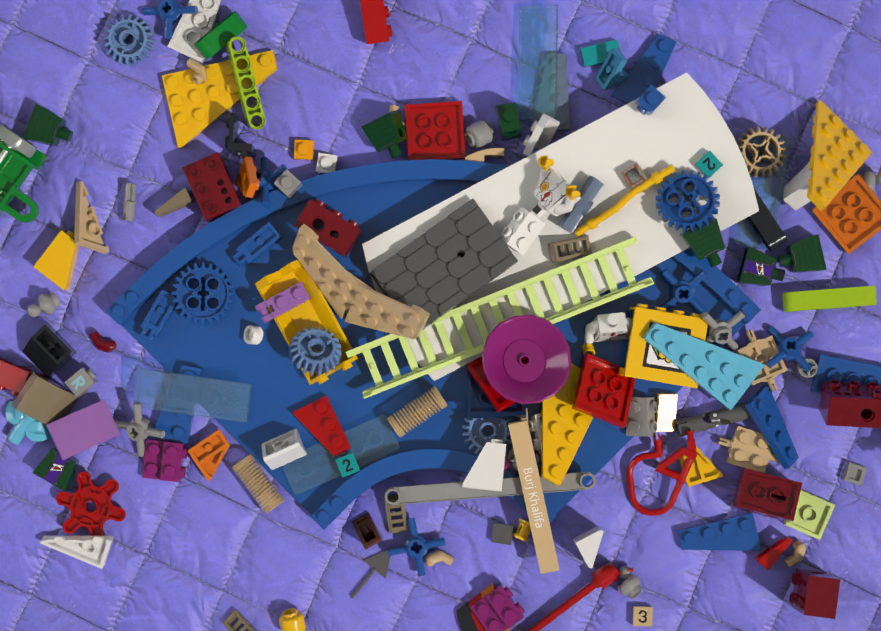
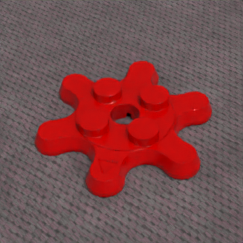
(78, 501)

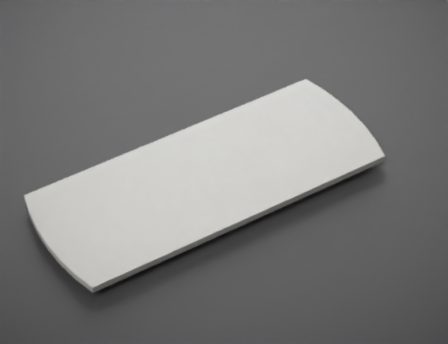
(674, 134)

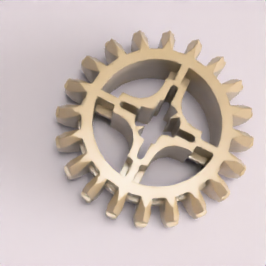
(768, 156)

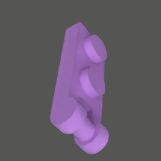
(283, 302)

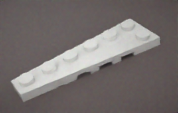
(193, 27)

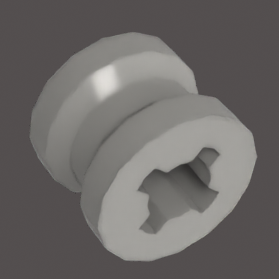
(800, 371)

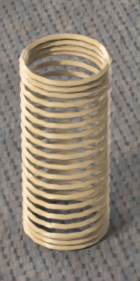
(438, 402)
(256, 485)

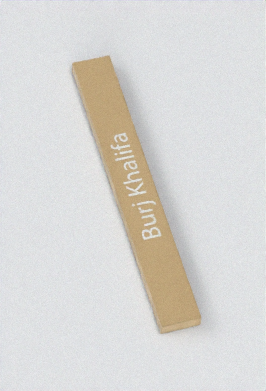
(533, 496)

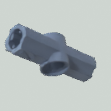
(588, 194)

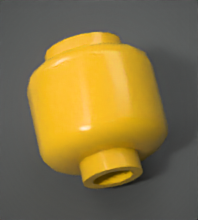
(292, 620)

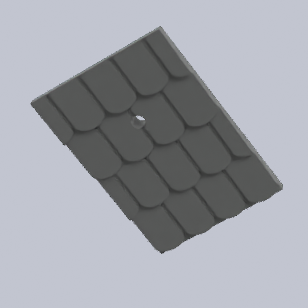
(432, 273)

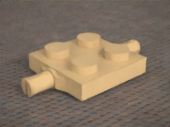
(761, 351)
(748, 450)

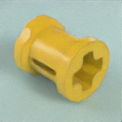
(523, 530)

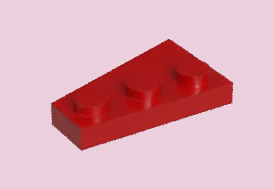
(324, 425)

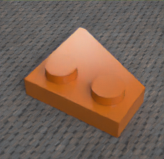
(247, 179)
(210, 453)

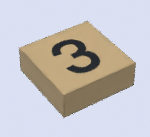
(642, 616)

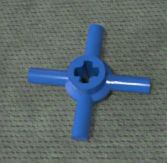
(170, 12)
(267, 180)
(684, 285)
(789, 349)
(420, 541)

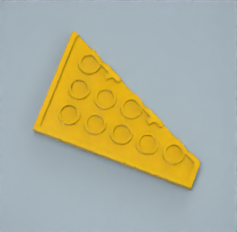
(199, 105)
(834, 156)
(561, 430)

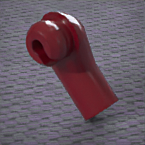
(102, 345)

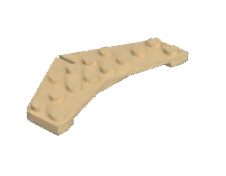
(349, 293)

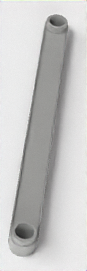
(454, 490)

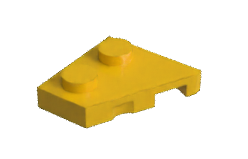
(701, 469)

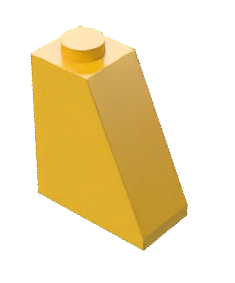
(59, 260)

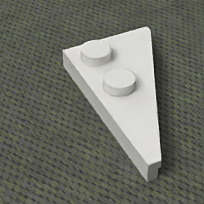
(89, 549)

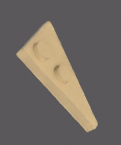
(87, 228)

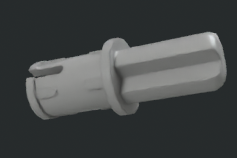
(129, 202)

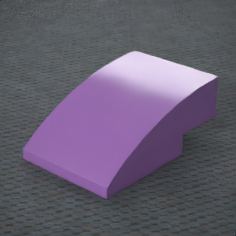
(83, 430)

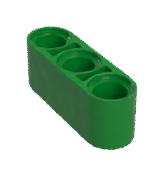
(220, 34)

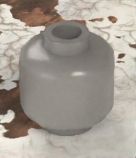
(479, 134)

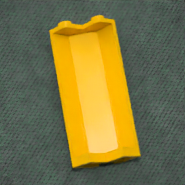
(310, 313)

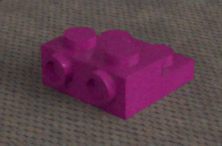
(164, 460)
(498, 610)

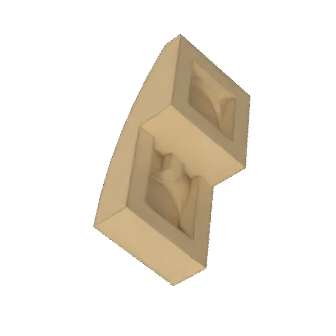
(479, 155)

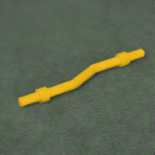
(592, 223)

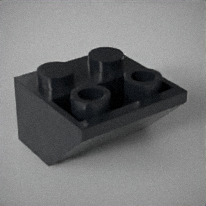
(48, 350)

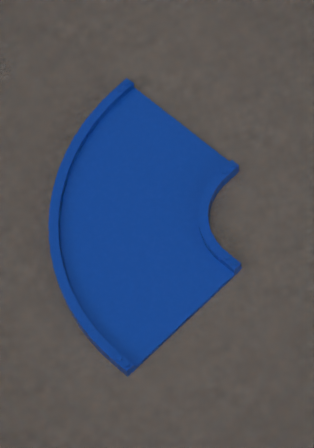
(377, 200)

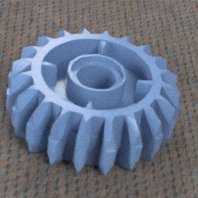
(124, 29)
(311, 361)
(476, 436)

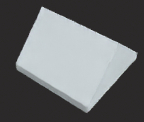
(283, 449)
(588, 544)

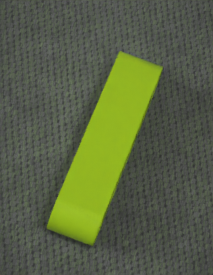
(248, 73)
(829, 298)

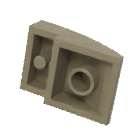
(44, 400)

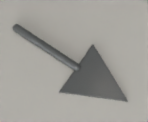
(379, 563)

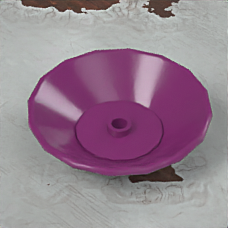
(538, 343)

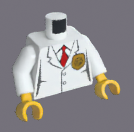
(553, 191)
(606, 328)

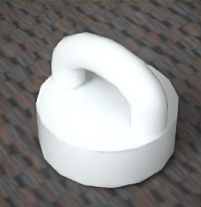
(253, 335)

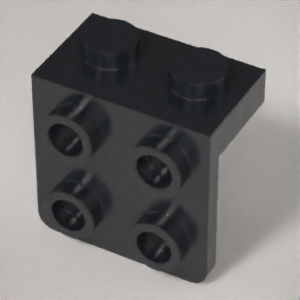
(237, 149)

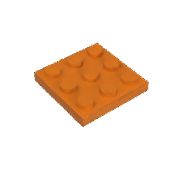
(852, 214)

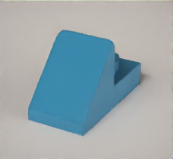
(612, 70)

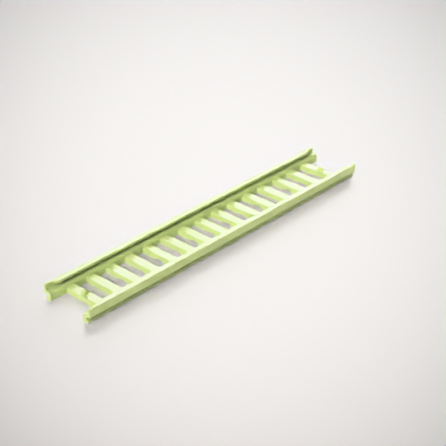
(491, 298)

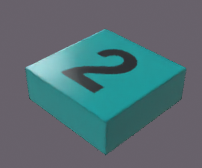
(708, 164)
(347, 465)

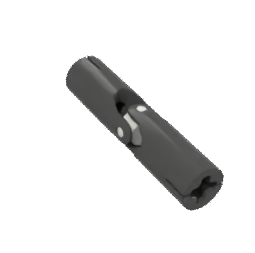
(717, 418)

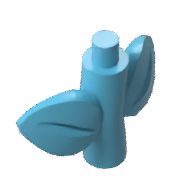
(25, 425)

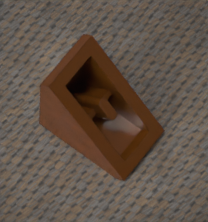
(367, 530)

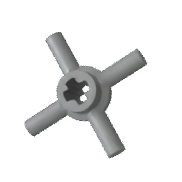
(721, 330)
(139, 429)

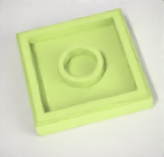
(811, 515)

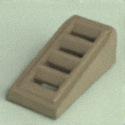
(177, 202)
(553, 252)
(396, 529)
(247, 625)

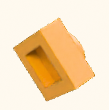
(303, 149)

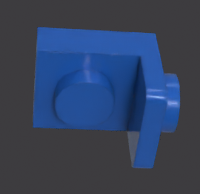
(649, 100)

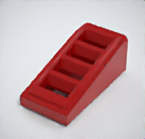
(771, 555)

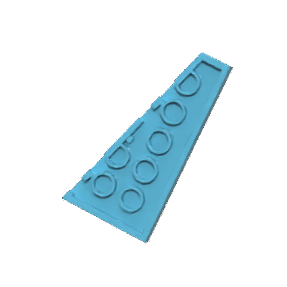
(711, 367)

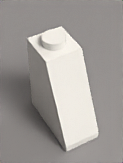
(796, 190)
(488, 468)

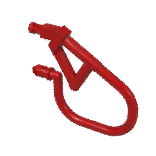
(691, 454)

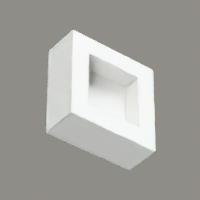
(326, 163)

